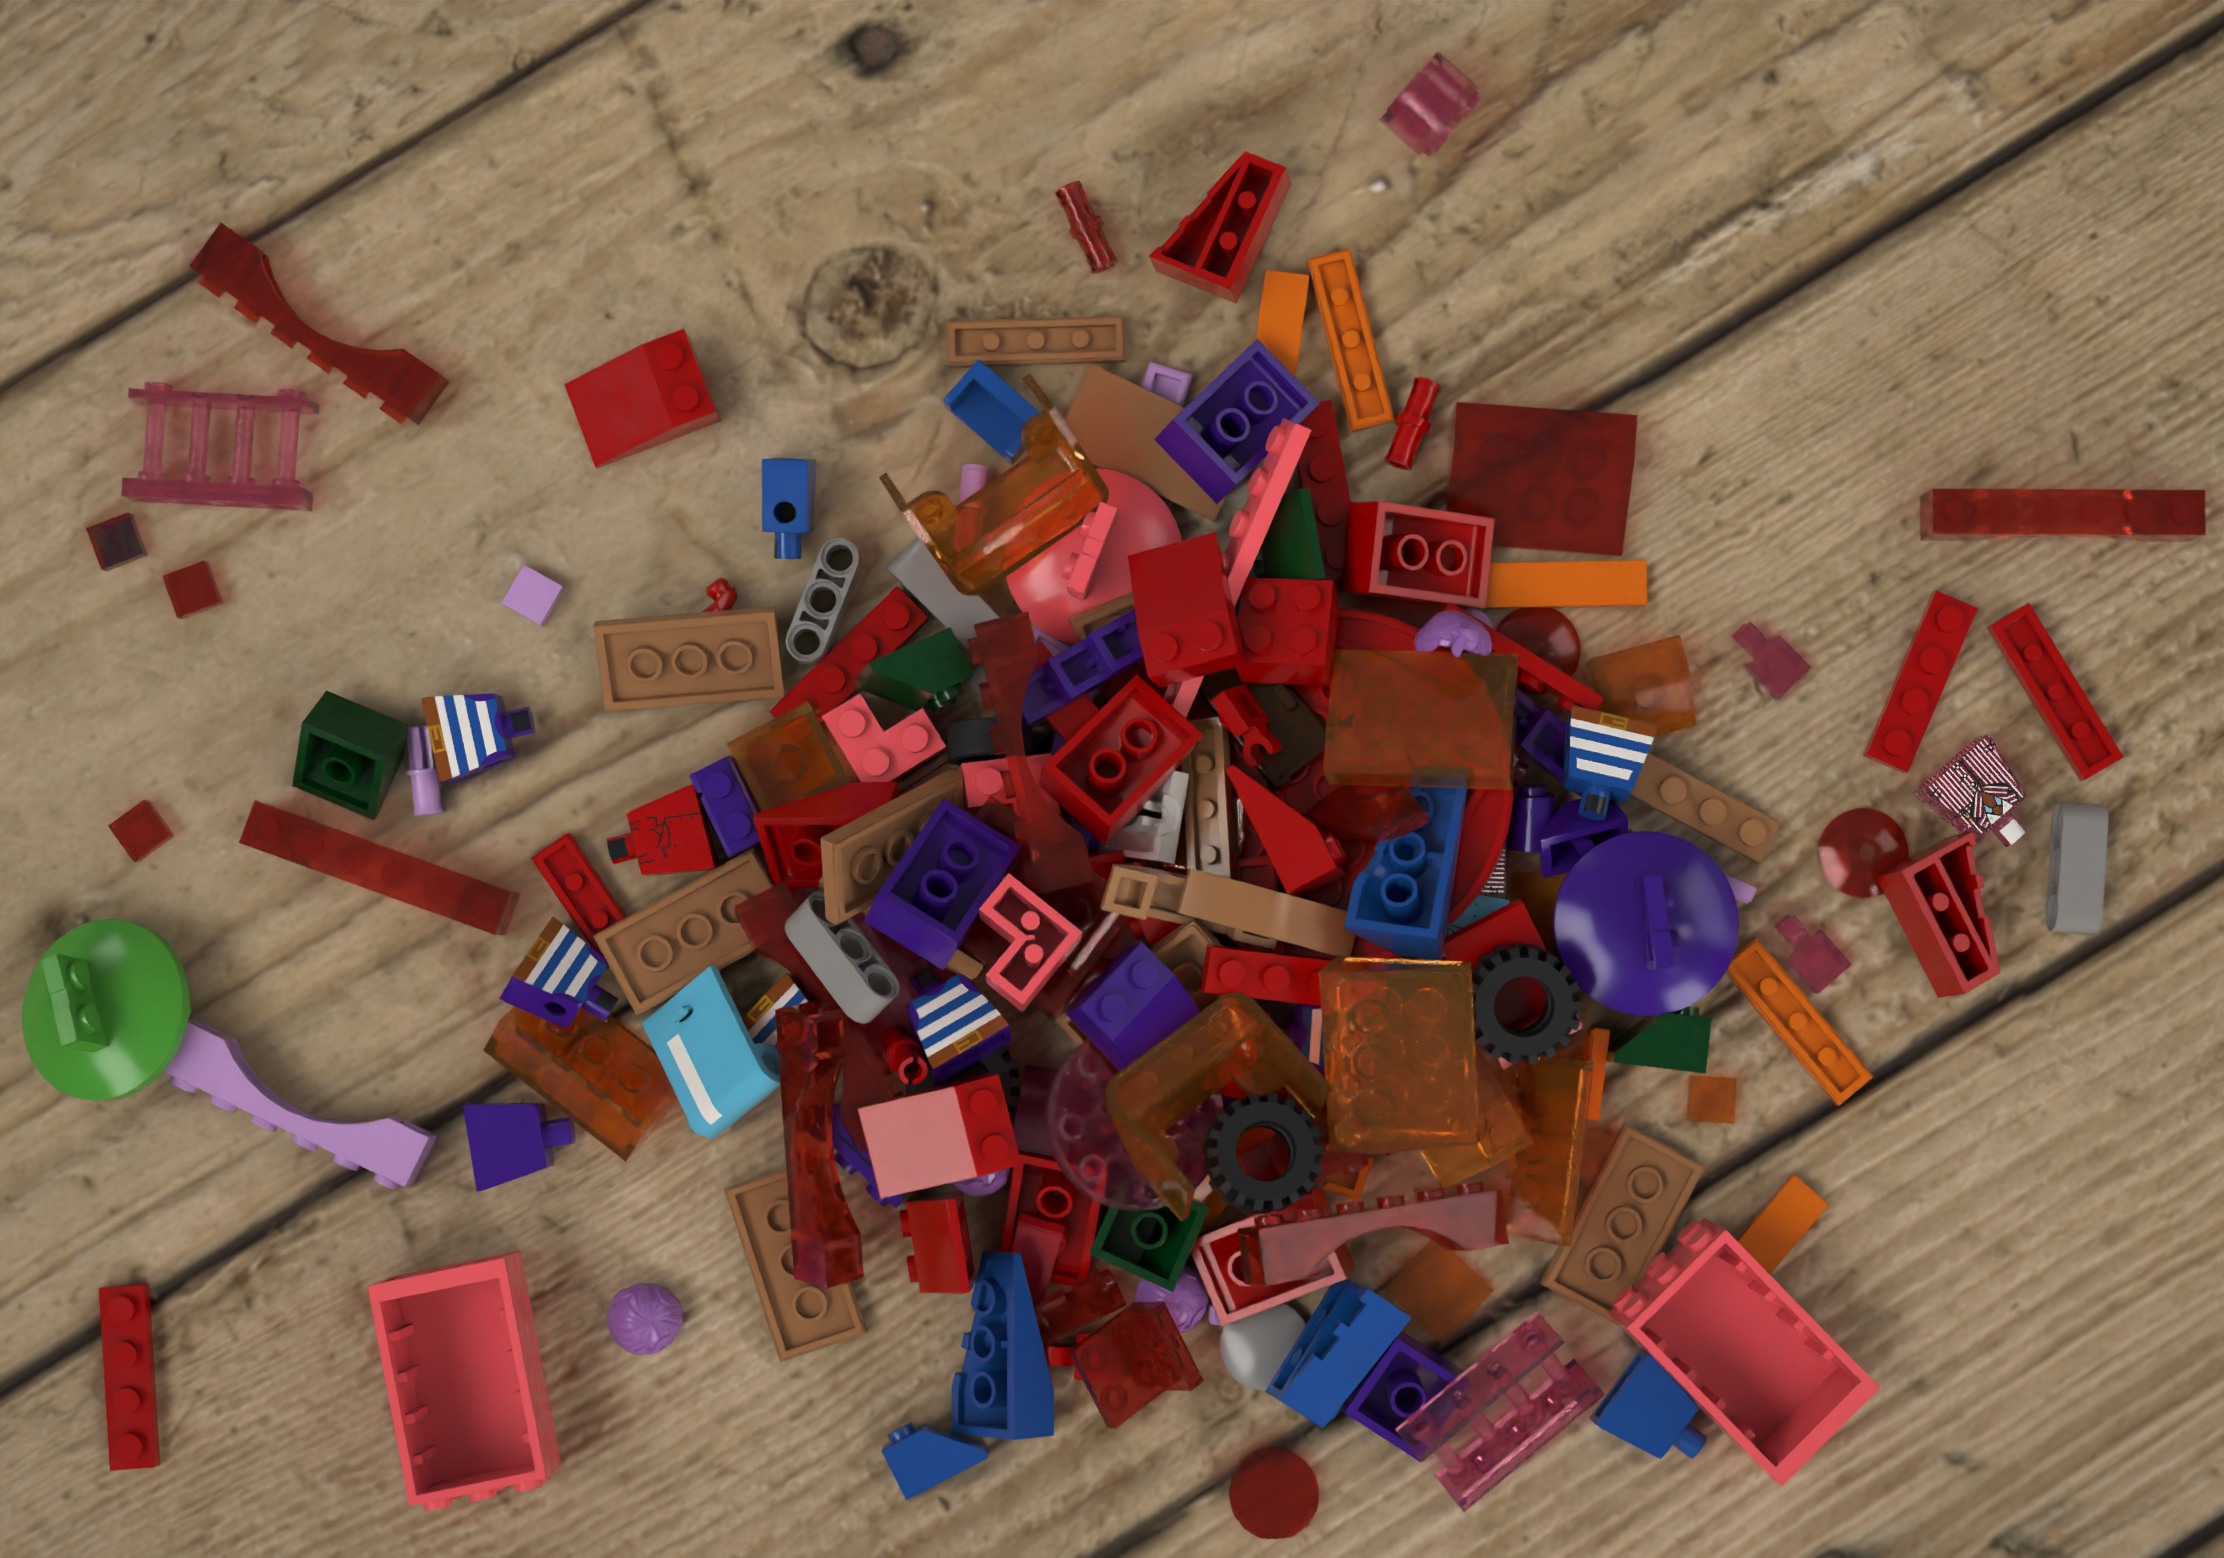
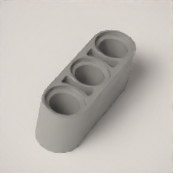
(824, 579)
(935, 592)
(2077, 868)
(842, 960)

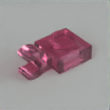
(1773, 663)
(1814, 957)

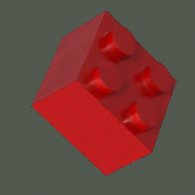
(1288, 631)

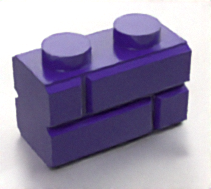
(728, 805)

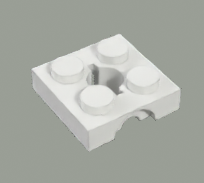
(1152, 837)

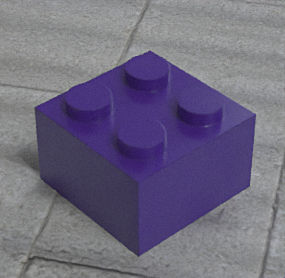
(1398, 1387)

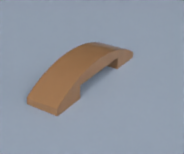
(1156, 894)
(1266, 913)

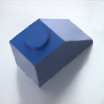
(929, 1456)

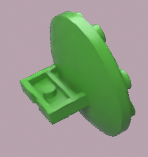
(106, 1010)

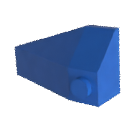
(1409, 882)
(1005, 1372)

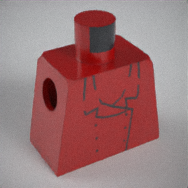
(667, 836)

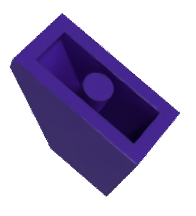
(1571, 836)

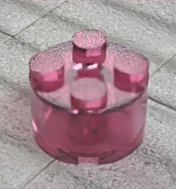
(1429, 104)

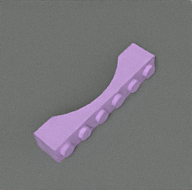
(217, 1065)

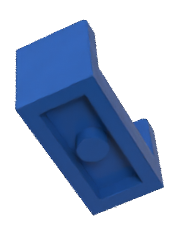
(991, 410)

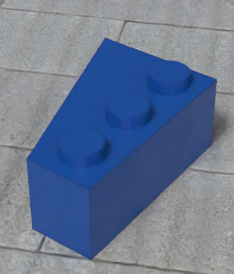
(1336, 1350)

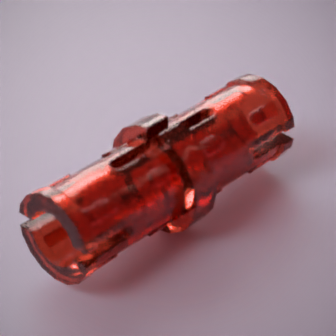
(1086, 227)

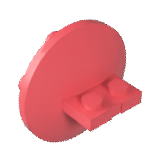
(1093, 559)

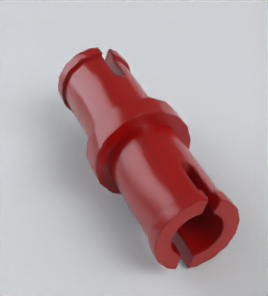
(1412, 423)
(904, 1055)

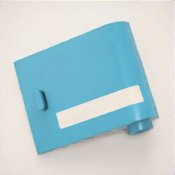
(711, 1055)

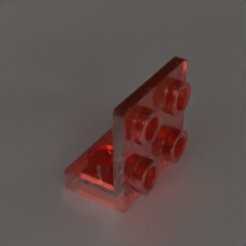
(1134, 1361)

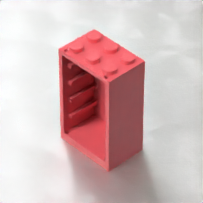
(1743, 1349)
(465, 1380)

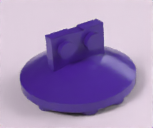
(1646, 923)

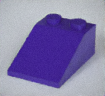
(1229, 422)
(942, 884)
(1132, 1005)

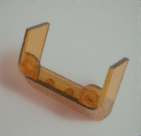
(1015, 512)
(1190, 1065)

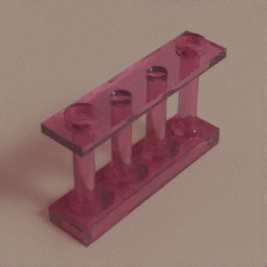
(240, 487)
(1520, 1432)

